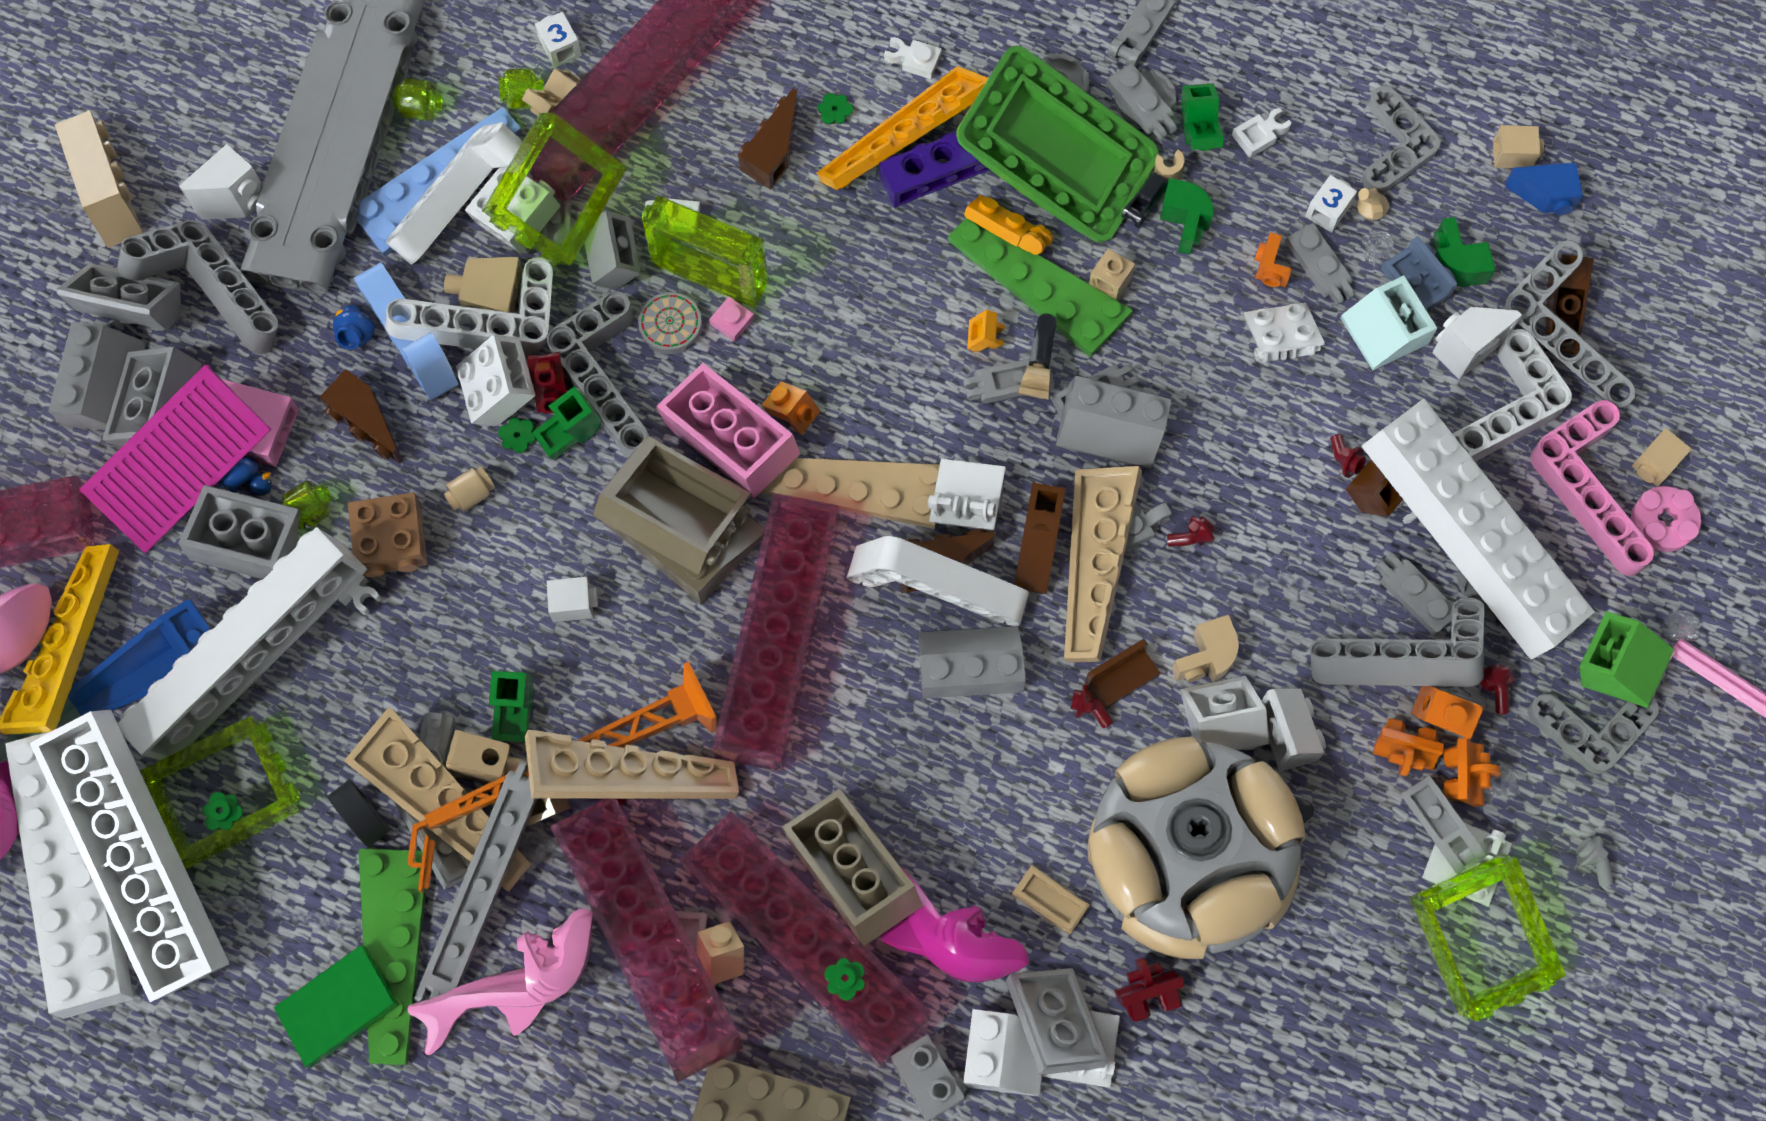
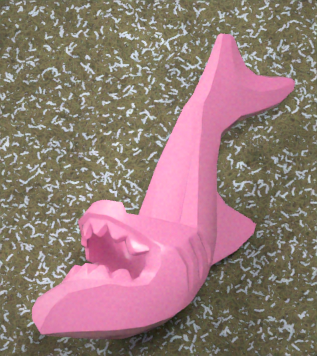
(22, 622)
(516, 993)

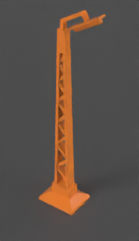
(687, 702)

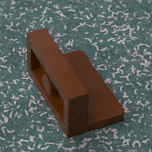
(1122, 674)

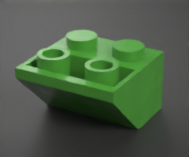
(1625, 660)

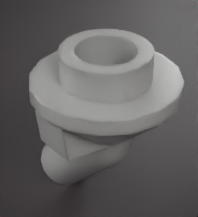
(1593, 852)

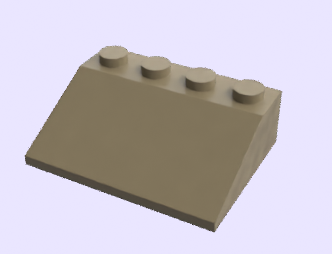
(695, 520)

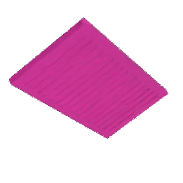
(172, 458)

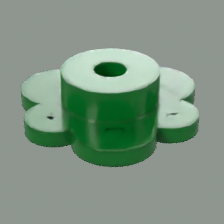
(832, 102)
(515, 427)
(230, 813)
(845, 989)

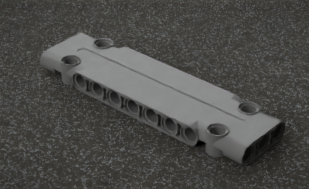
(330, 143)

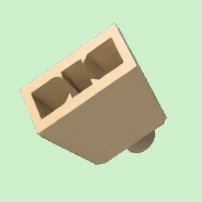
(487, 283)
(471, 751)

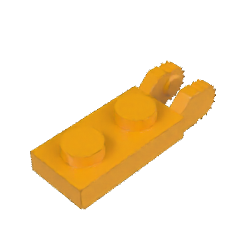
(1008, 225)

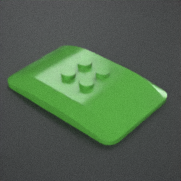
(1057, 144)

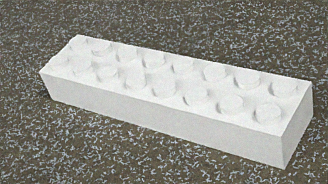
(1478, 529)
(241, 646)
(129, 854)
(75, 936)

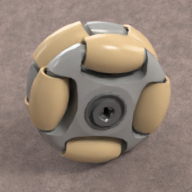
(1216, 850)

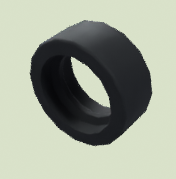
(358, 813)

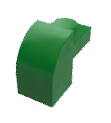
(1200, 117)
(1189, 206)
(1469, 263)
(572, 422)
(512, 701)

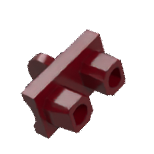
(547, 379)
(1164, 985)

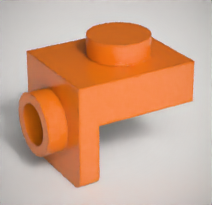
(1269, 272)
(792, 406)

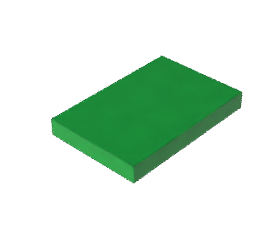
(335, 1006)

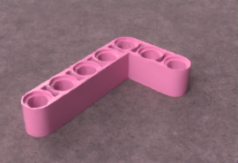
(1589, 487)

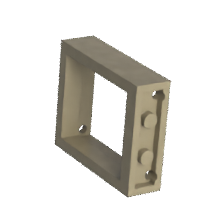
(687, 476)

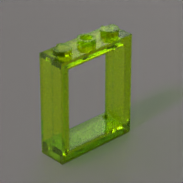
(496, 207)
(672, 220)
(244, 828)
(1514, 989)

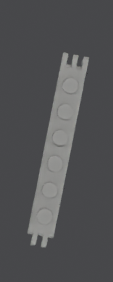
(480, 886)

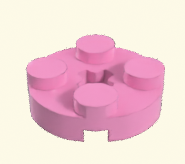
(1677, 504)

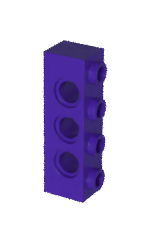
(933, 175)

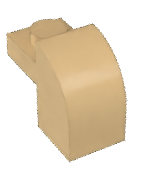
(556, 88)
(1217, 648)

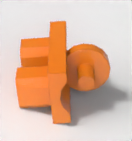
(1406, 749)
(1473, 772)

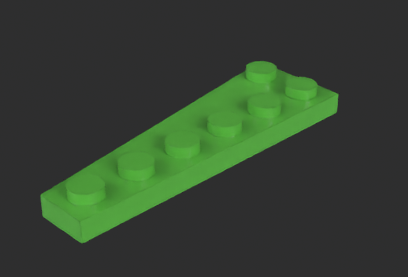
(1081, 310)
(392, 935)

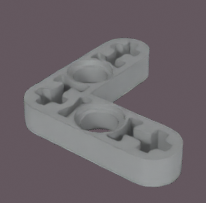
(1408, 138)
(1600, 741)

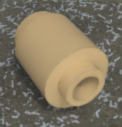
(468, 489)

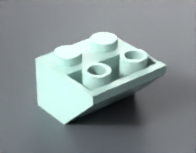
(1389, 323)

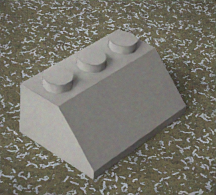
(108, 294)
(90, 374)
(144, 387)
(1112, 422)
(239, 532)
(971, 662)

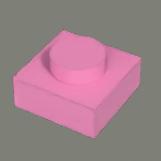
(731, 319)

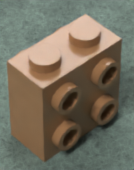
(388, 533)

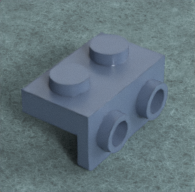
(1424, 273)

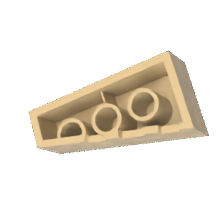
(98, 178)

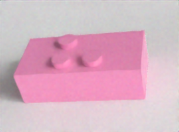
(728, 430)

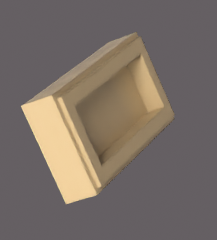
(1050, 900)

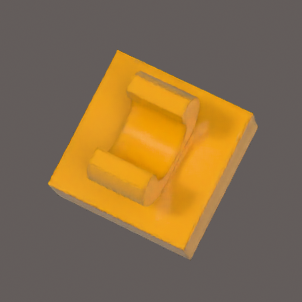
(983, 331)

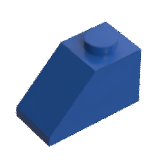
(1547, 187)

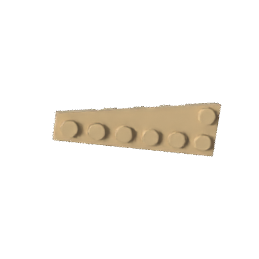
(863, 487)
(1099, 538)
(595, 770)
(419, 783)

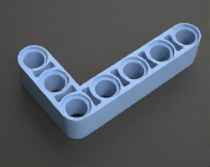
(423, 355)

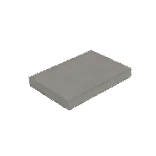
(1056, 1021)

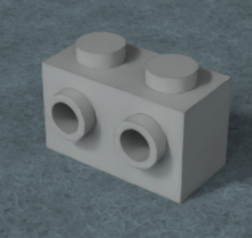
(612, 251)
(928, 1078)

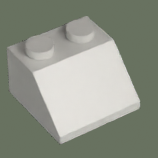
(223, 187)
(1473, 337)
(1226, 714)
(1292, 728)
(1000, 1055)

